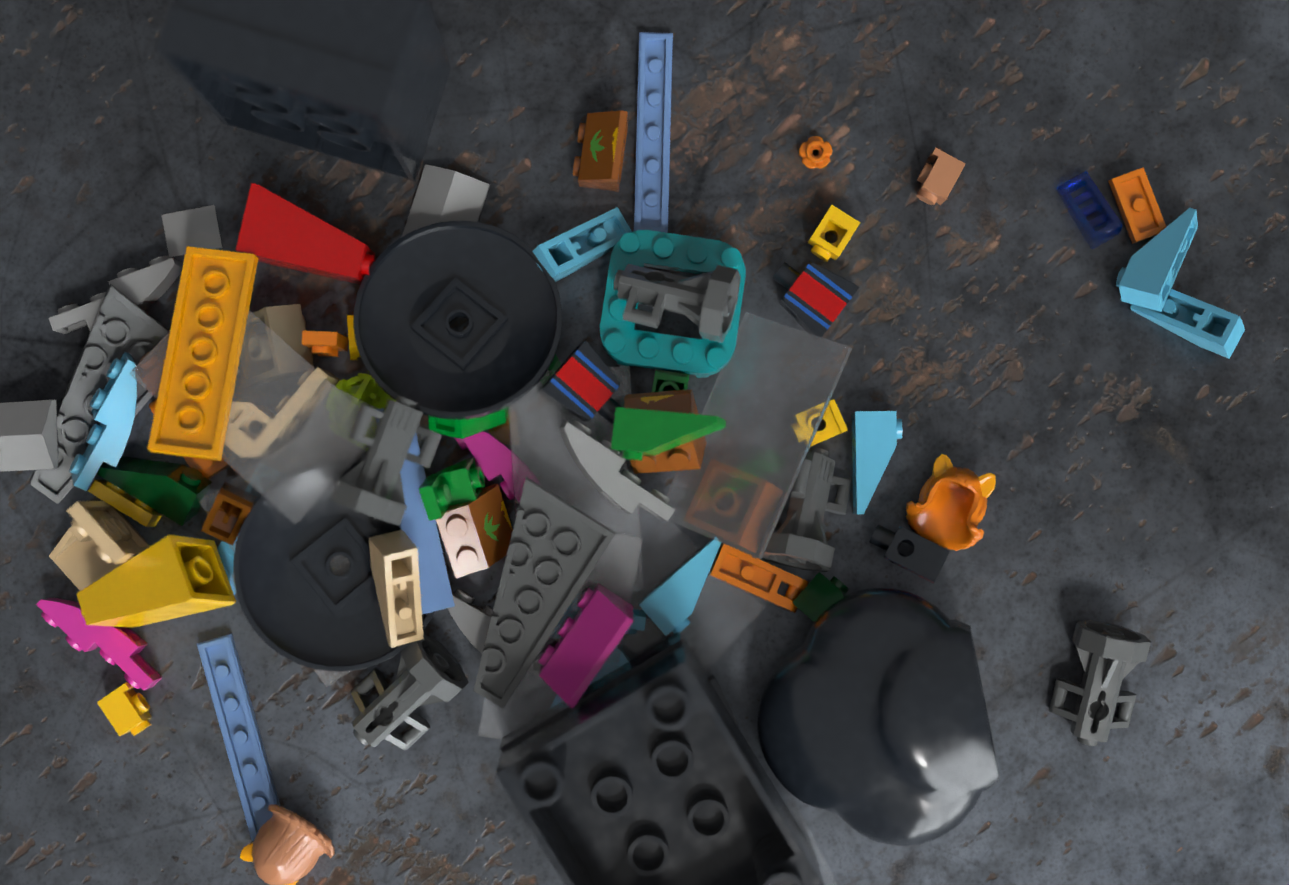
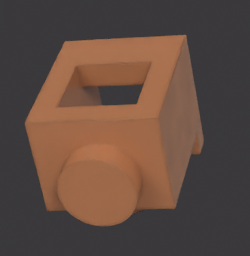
(939, 177)

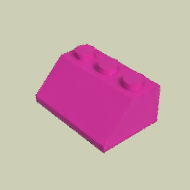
(585, 643)

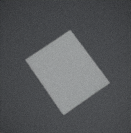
(191, 228)

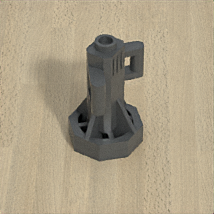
(704, 298)
(376, 483)
(802, 538)
(1107, 657)
(424, 677)

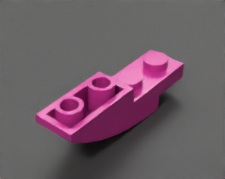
(492, 458)
(117, 644)

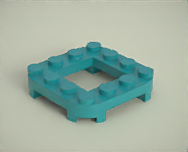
(659, 350)

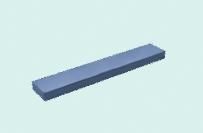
(653, 131)
(433, 575)
(239, 730)

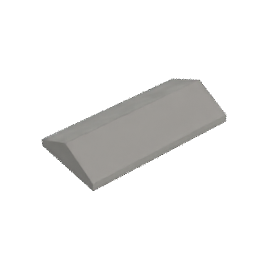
(445, 197)
(28, 435)

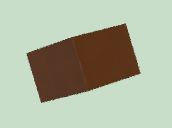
(228, 513)

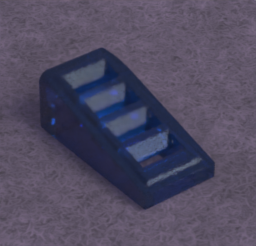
(1087, 227)

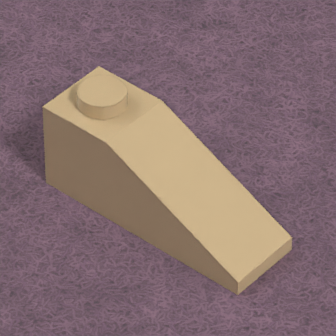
(397, 586)

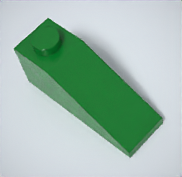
(654, 432)

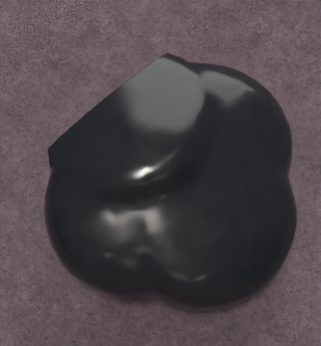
(882, 718)

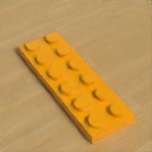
(203, 353)

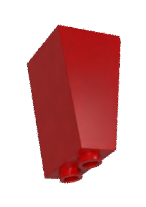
(298, 240)

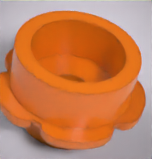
(812, 161)

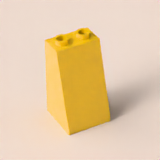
(159, 584)

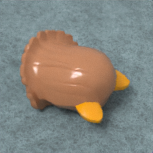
(286, 847)

